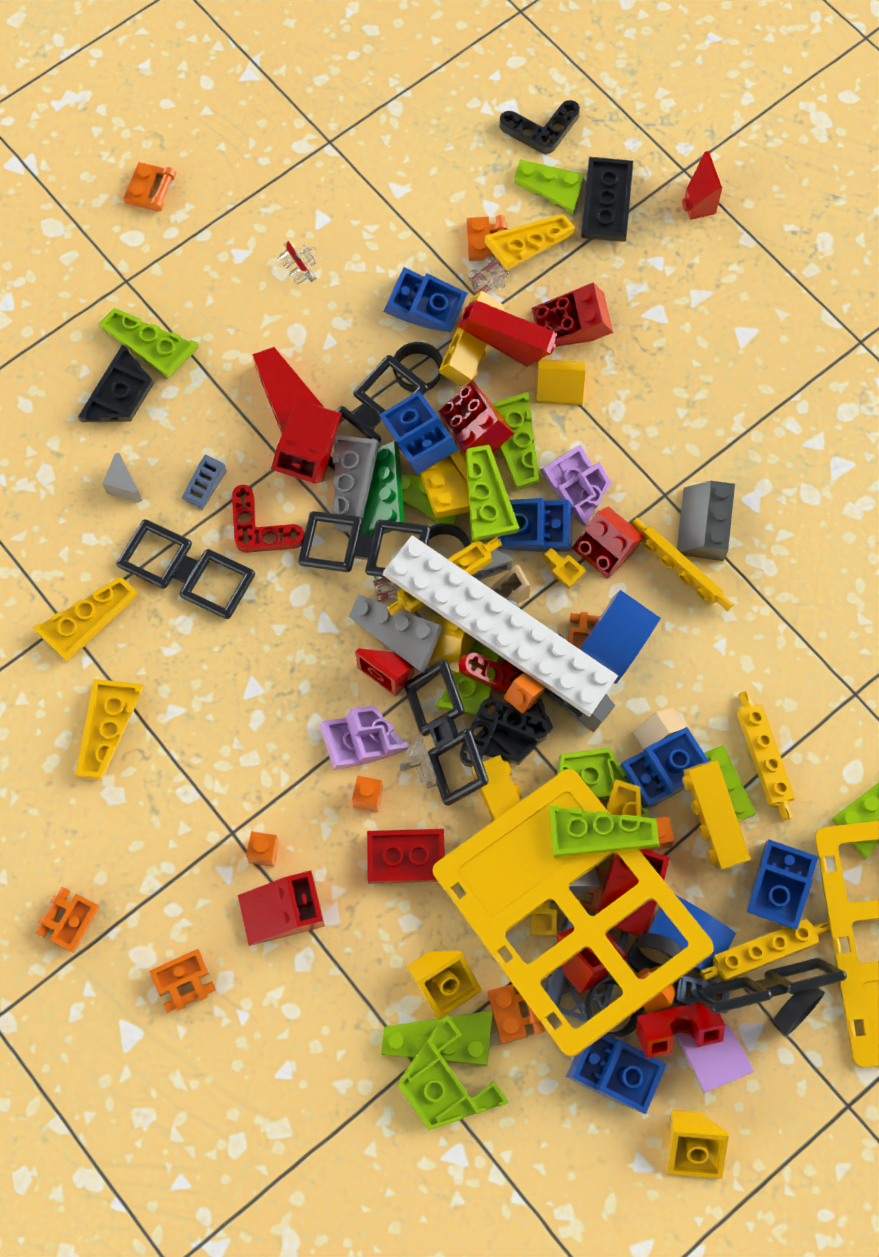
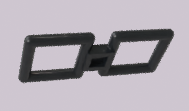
(367, 415)
(359, 545)
(186, 569)
(445, 732)
(771, 986)

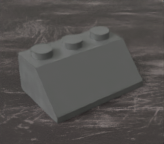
(706, 520)

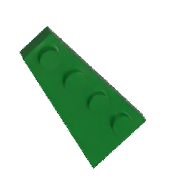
(385, 490)

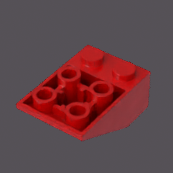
(575, 315)
(475, 420)
(307, 442)
(621, 880)
(281, 908)

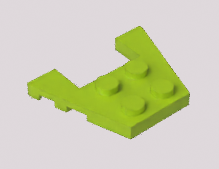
(597, 769)
(436, 1090)

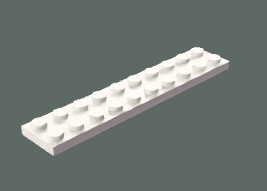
(500, 625)

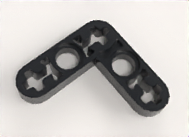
(541, 134)
(491, 722)

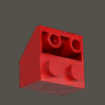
(607, 541)

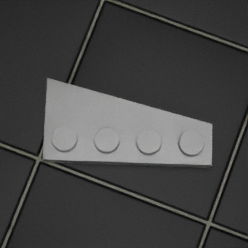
(354, 469)
(403, 632)

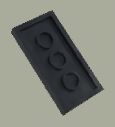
(607, 199)

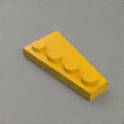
(528, 240)

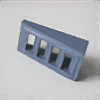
(202, 469)
(680, 998)

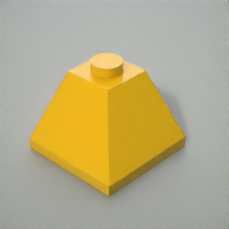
(451, 644)
(444, 980)
(696, 1145)

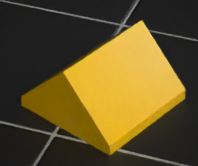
(560, 382)

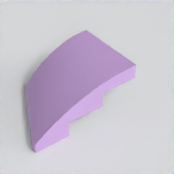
(578, 481)
(360, 738)
(716, 1062)

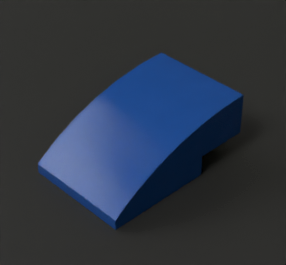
(425, 301)
(418, 432)
(540, 526)
(620, 633)
(661, 767)
(782, 884)
(717, 931)
(618, 1072)

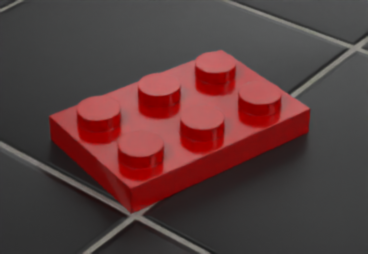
(403, 855)

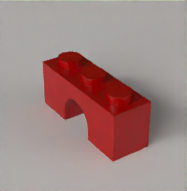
(657, 1029)

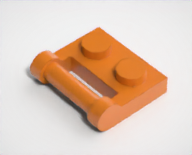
(143, 184)

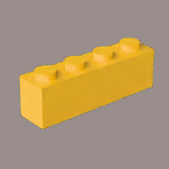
(466, 350)
(500, 792)
(716, 815)

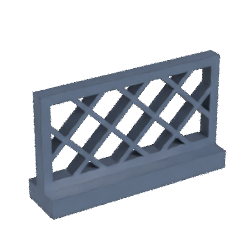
(557, 980)

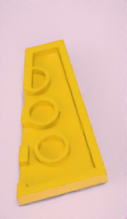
(445, 489)
(79, 624)
(106, 720)

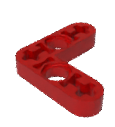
(256, 534)
(502, 672)

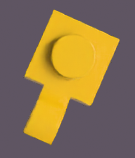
(565, 570)
(544, 921)

